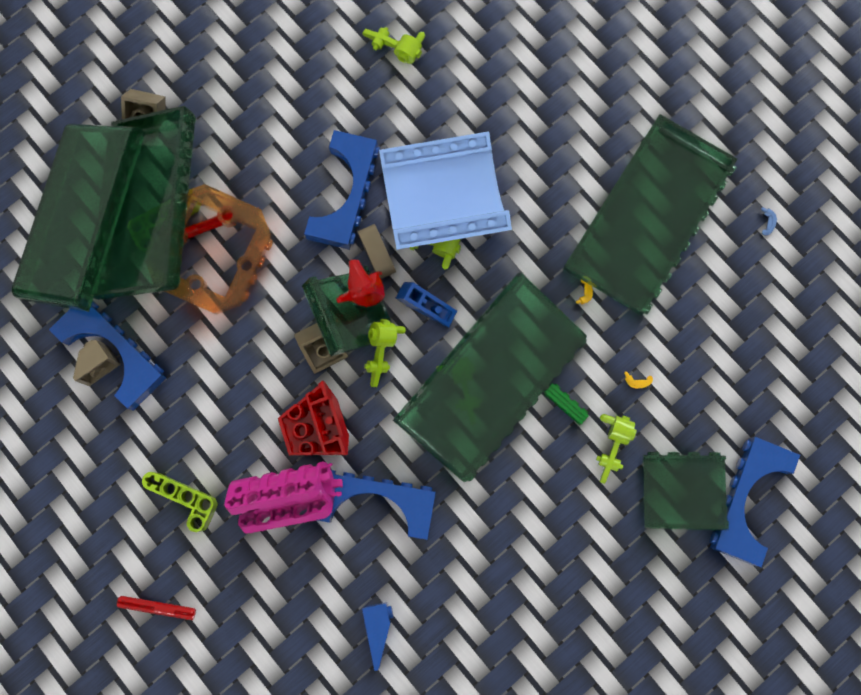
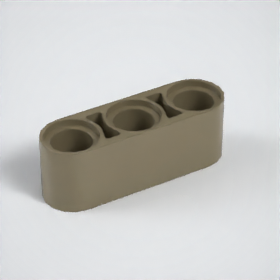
(376, 251)

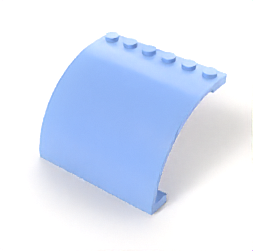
(443, 190)

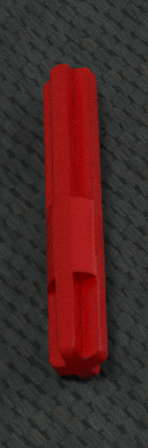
(206, 225)
(156, 607)

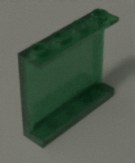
(345, 323)
(685, 491)

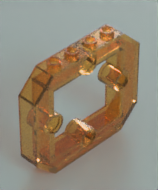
(260, 242)

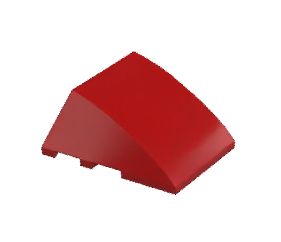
(315, 425)

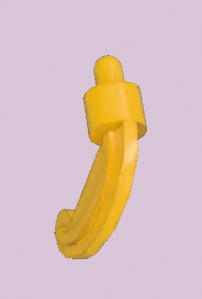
(588, 293)
(637, 384)

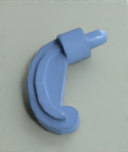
(772, 219)

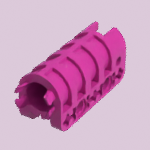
(283, 497)

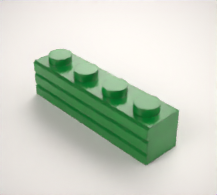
(566, 404)

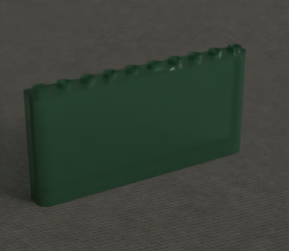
(77, 215)
(651, 215)
(151, 224)
(491, 378)

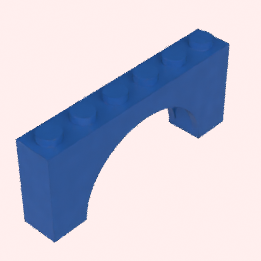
(340, 226)
(139, 373)
(757, 460)
(414, 503)

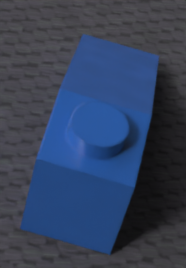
(426, 303)
(377, 623)

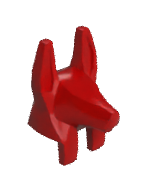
(362, 288)

